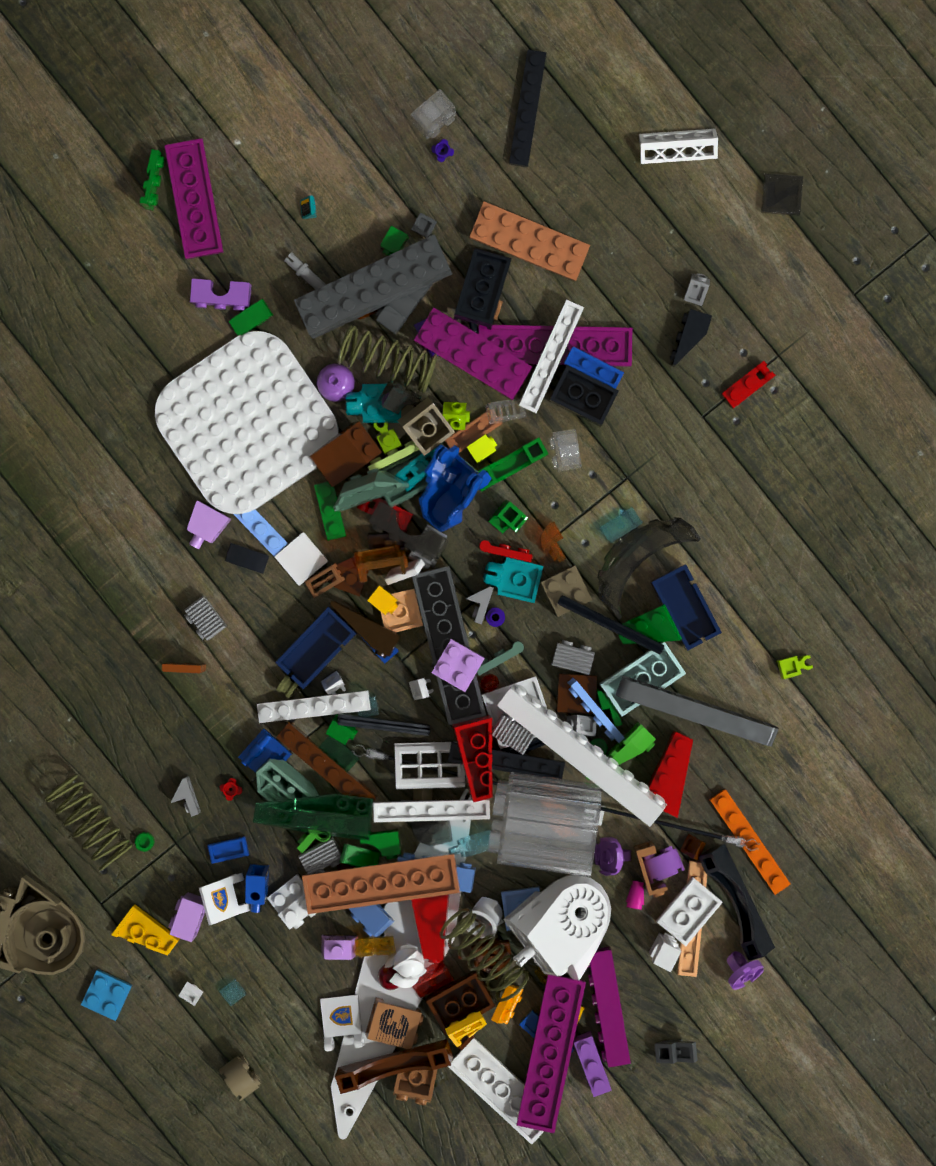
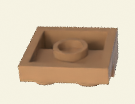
(415, 1085)

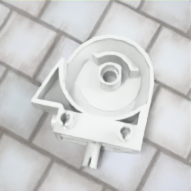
(553, 932)

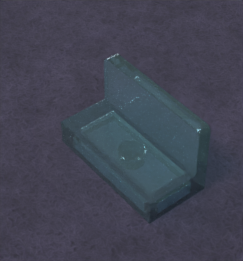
(621, 525)

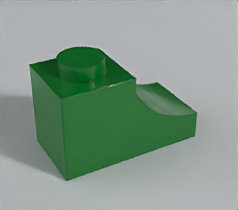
(386, 842)

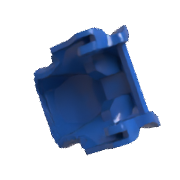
(449, 488)

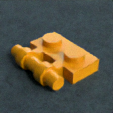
(505, 1009)

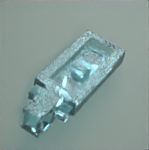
(472, 844)

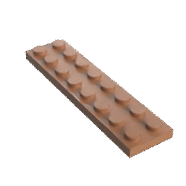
(381, 883)

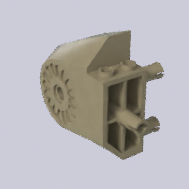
(25, 920)

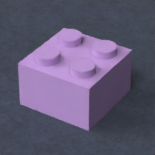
(458, 665)
(188, 918)

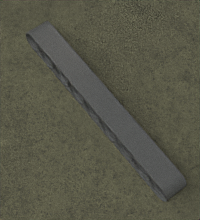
(696, 711)

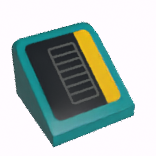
(308, 207)

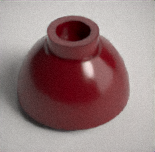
(385, 976)

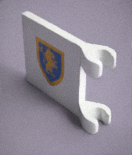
(220, 899)
(341, 1018)

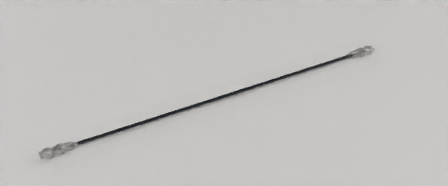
(737, 841)

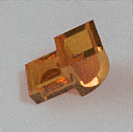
(550, 537)

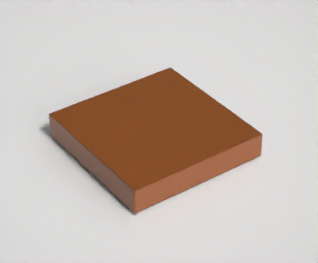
(183, 667)

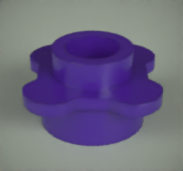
(442, 155)

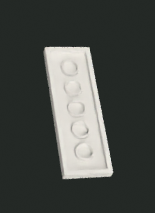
(493, 1084)

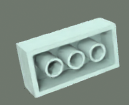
(649, 668)

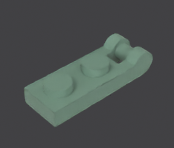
(500, 657)

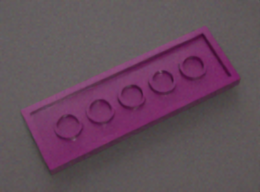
(194, 198)
(473, 353)

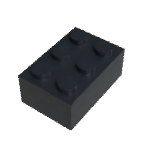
(584, 396)

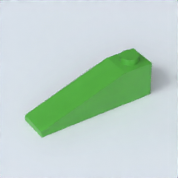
(633, 744)

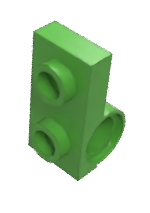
(306, 840)

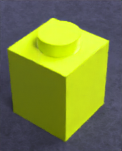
(482, 448)

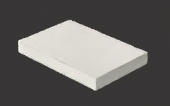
(689, 911)

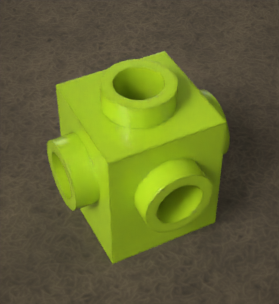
(456, 414)

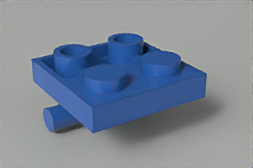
(262, 749)

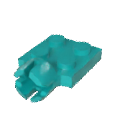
(366, 405)
(515, 578)

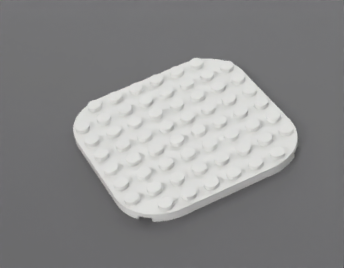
(245, 422)

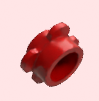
(230, 784)

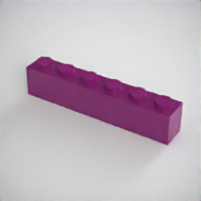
(609, 1008)

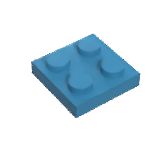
(106, 994)

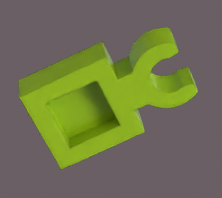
(388, 438)
(791, 666)

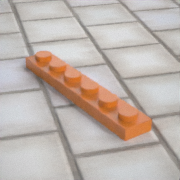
(740, 827)

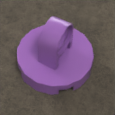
(610, 856)
(743, 970)

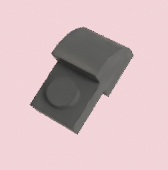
(675, 1051)

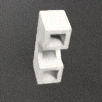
(665, 951)

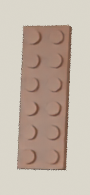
(529, 241)

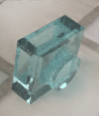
(232, 992)

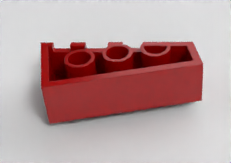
(475, 749)
(671, 772)

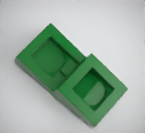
(251, 317)
(605, 703)

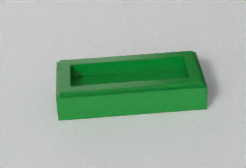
(358, 856)

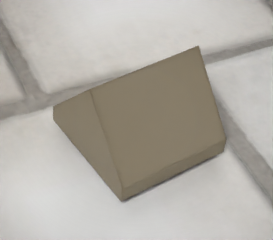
(422, 794)

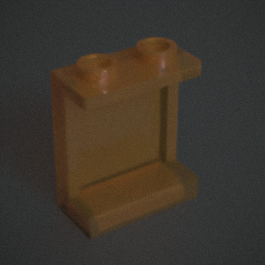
(378, 559)

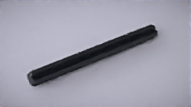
(610, 624)

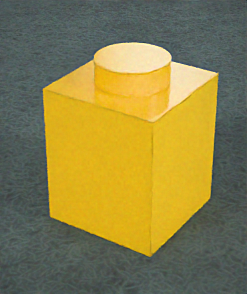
(383, 601)

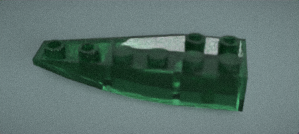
(322, 814)

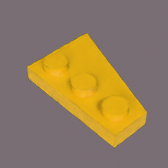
(145, 930)

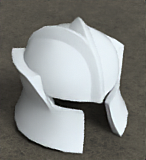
(487, 912)
(408, 964)

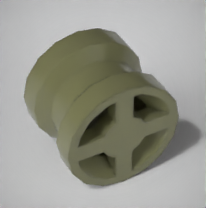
(287, 686)

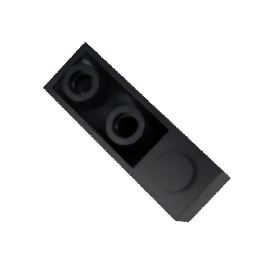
(694, 329)

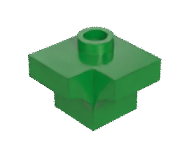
(508, 517)

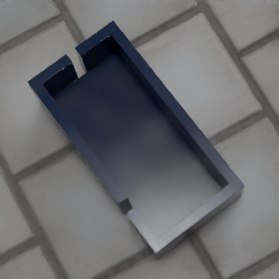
(686, 607)
(316, 647)

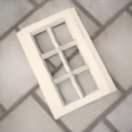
(431, 782)

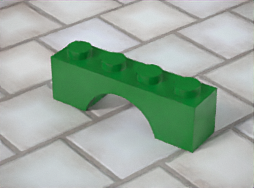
(515, 462)

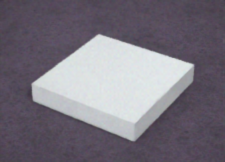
(301, 558)

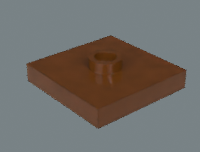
(566, 701)

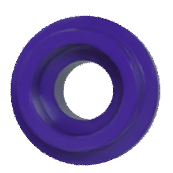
(495, 611)

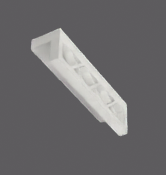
(678, 141)

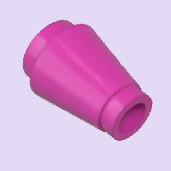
(636, 895)

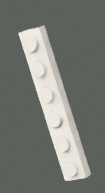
(551, 356)
(313, 706)
(431, 810)

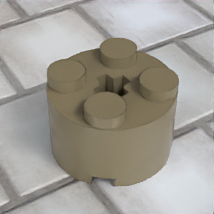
(239, 1077)

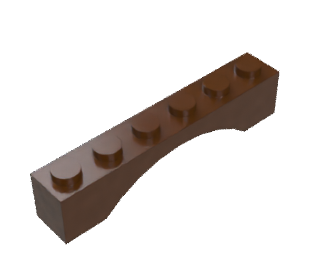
(324, 765)
(424, 1057)

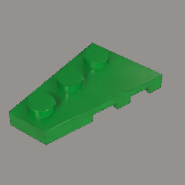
(150, 186)
(654, 624)

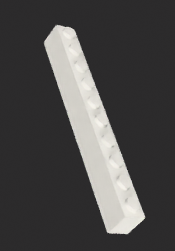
(582, 754)

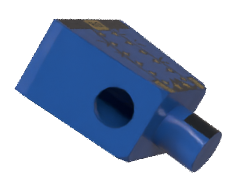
(257, 886)

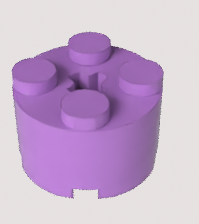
(663, 865)

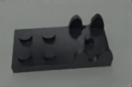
(482, 288)

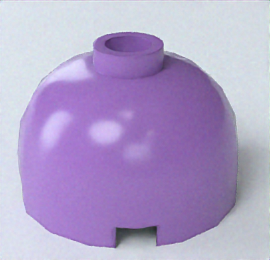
(335, 382)

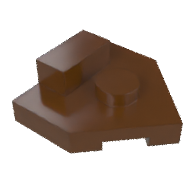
(349, 572)
(507, 951)

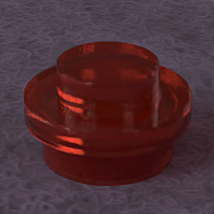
(489, 682)

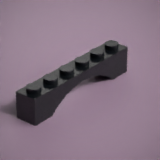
(753, 933)

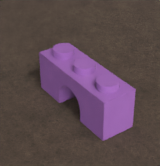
(237, 296)
(592, 1064)

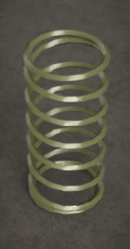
(424, 380)
(59, 791)
(460, 928)

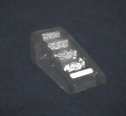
(490, 409)

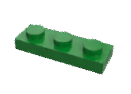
(331, 519)

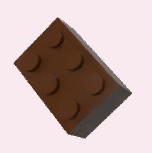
(460, 999)

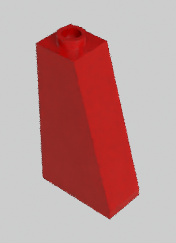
(430, 917)

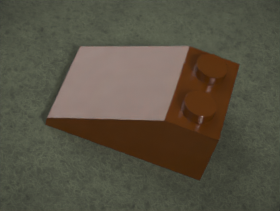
(345, 453)

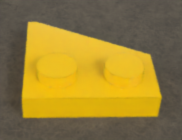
(467, 1026)

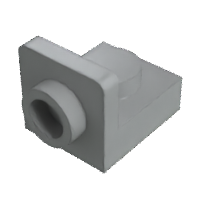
(697, 289)
(582, 724)

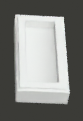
(395, 573)

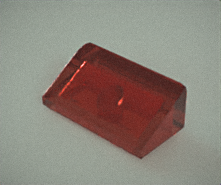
(434, 978)

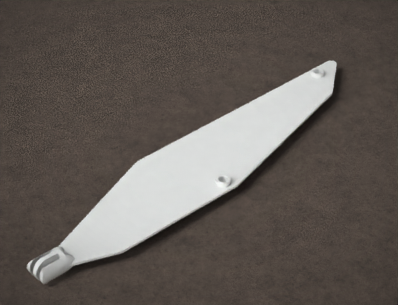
(404, 933)

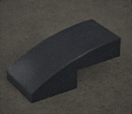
(246, 558)

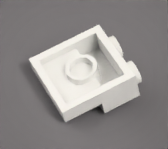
(290, 902)

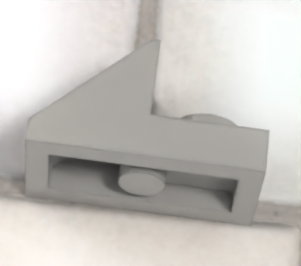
(482, 597)
(186, 792)

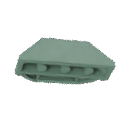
(368, 488)
(281, 781)

